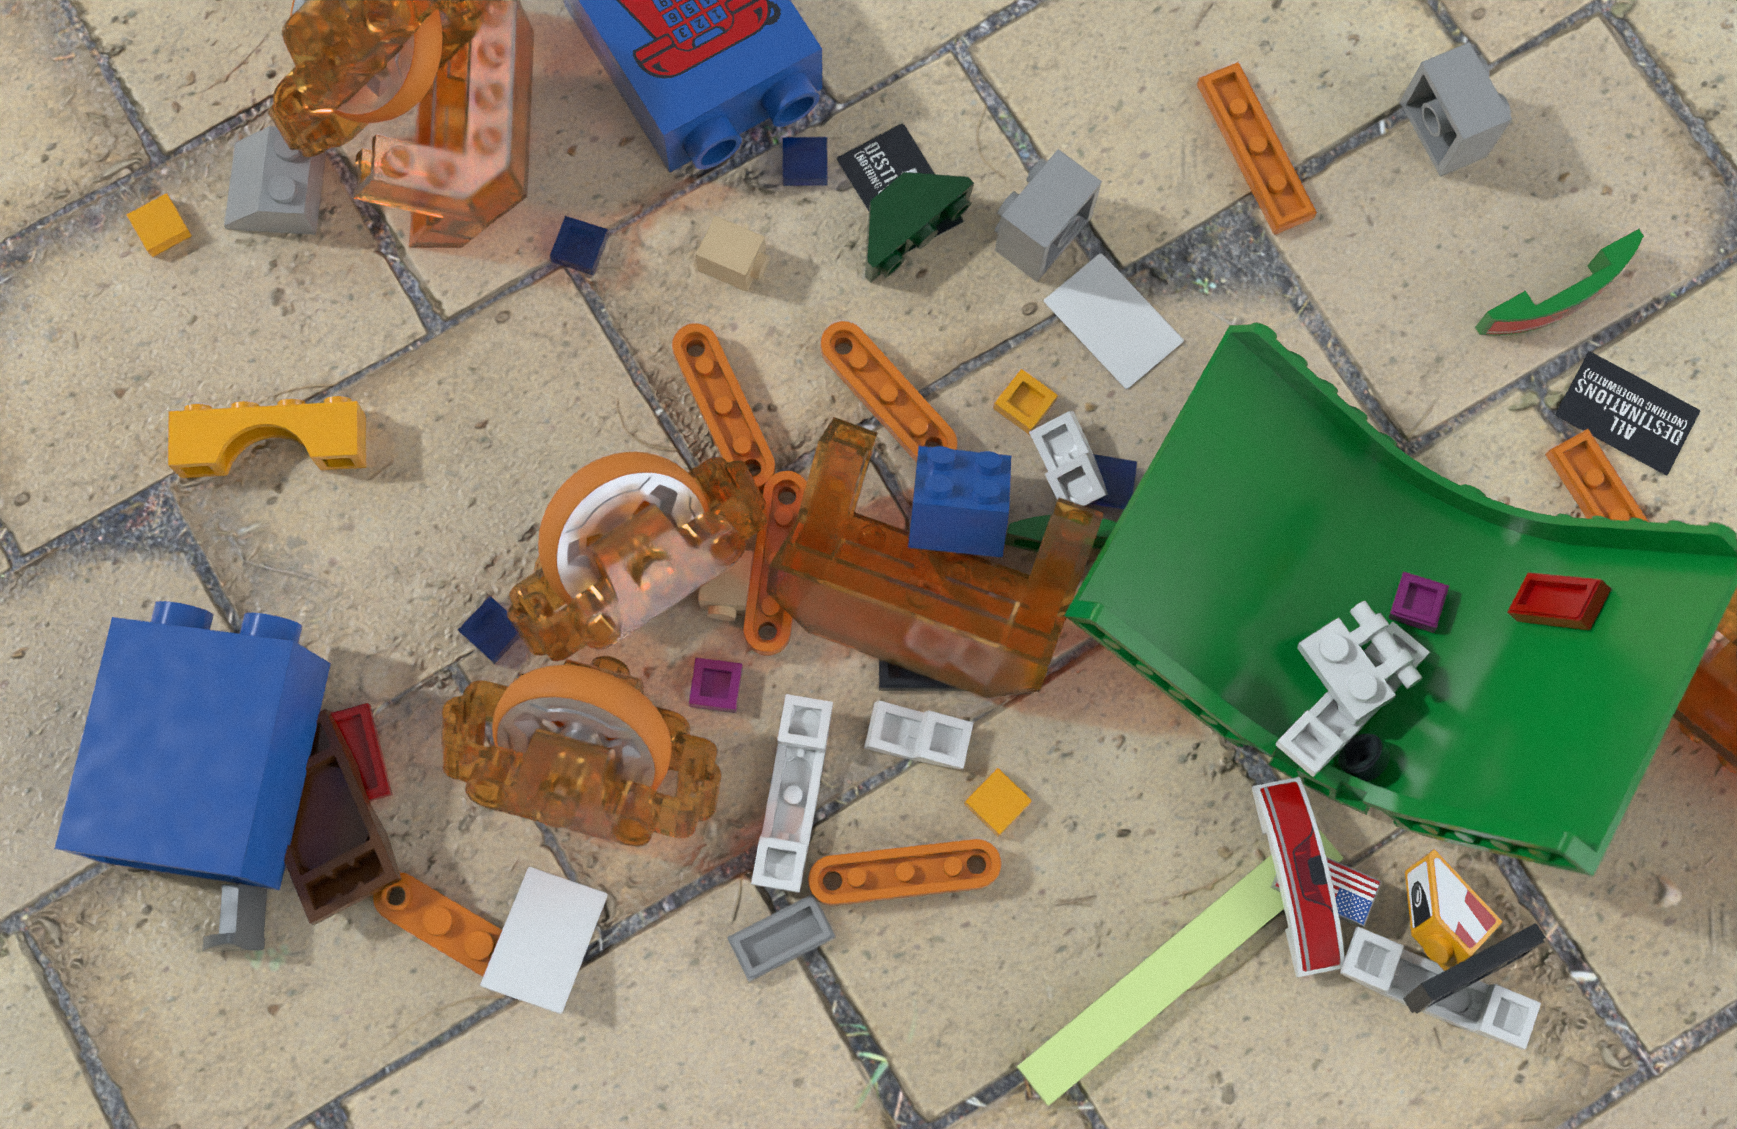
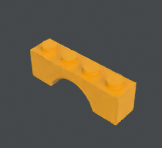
(210, 439)

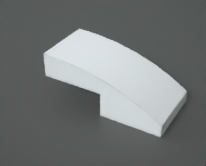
(1069, 460)
(918, 735)

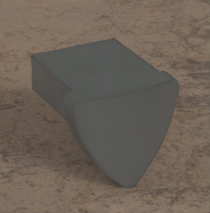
(240, 920)

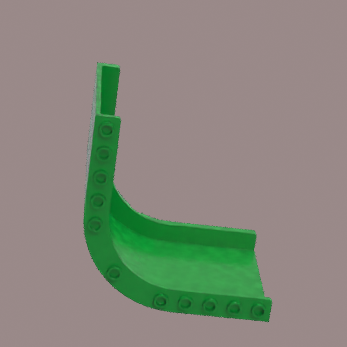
(1293, 509)

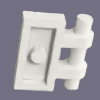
(1348, 671)

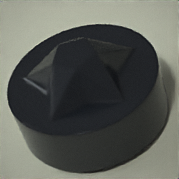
(1364, 757)

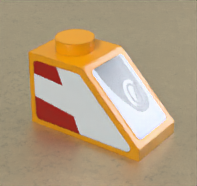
(1446, 912)

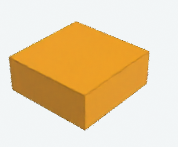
(159, 225)
(1025, 401)
(997, 802)

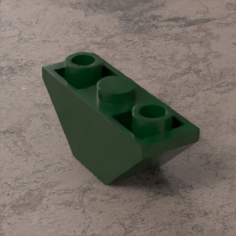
(908, 216)

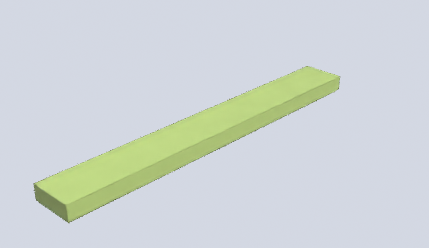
(1156, 982)

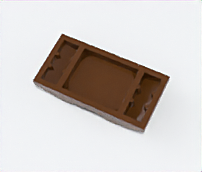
(337, 839)

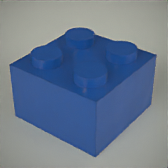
(960, 501)

